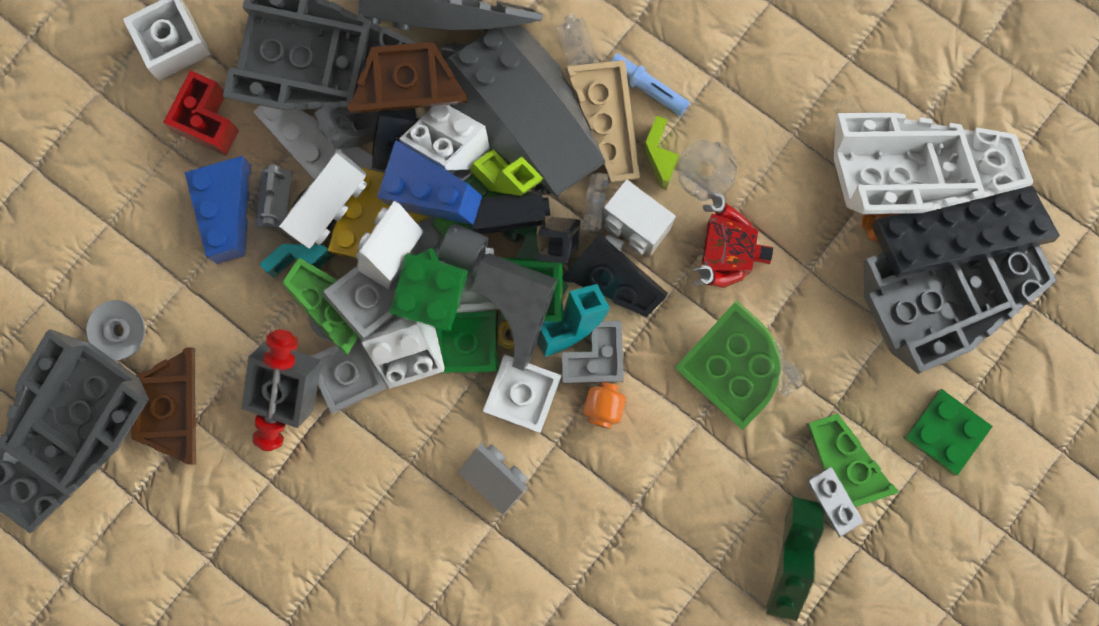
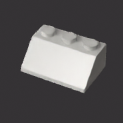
(324, 200)

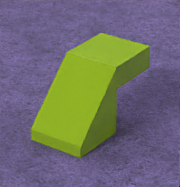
(661, 160)
(505, 178)

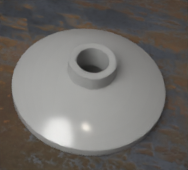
(104, 324)

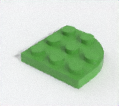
(735, 365)

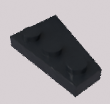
(616, 277)

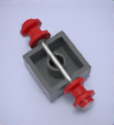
(279, 387)

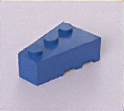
(427, 188)
(220, 206)

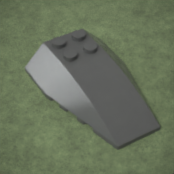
(447, 13)
(303, 54)
(526, 106)
(953, 307)
(63, 426)

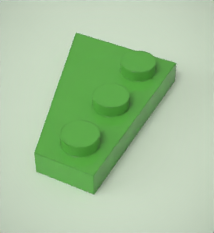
(306, 286)

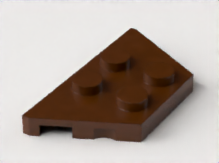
(405, 79)
(170, 413)

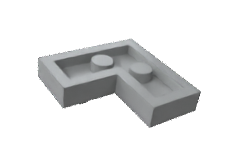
(601, 364)

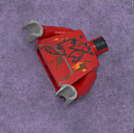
(729, 246)

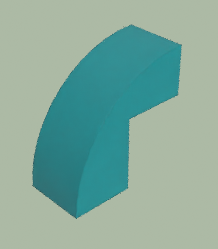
(582, 314)

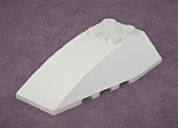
(921, 166)

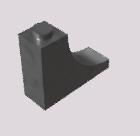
(521, 297)

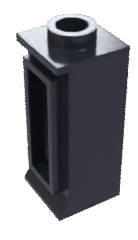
(511, 212)
(563, 239)

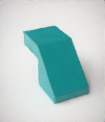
(287, 253)

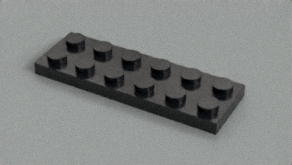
(964, 231)

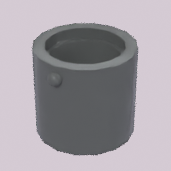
(462, 247)

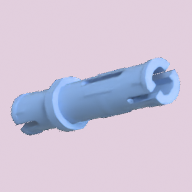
(658, 91)

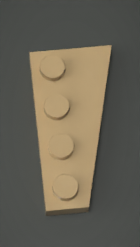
(606, 107)

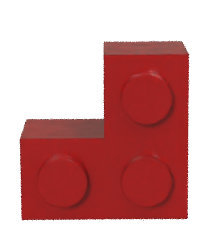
(195, 114)

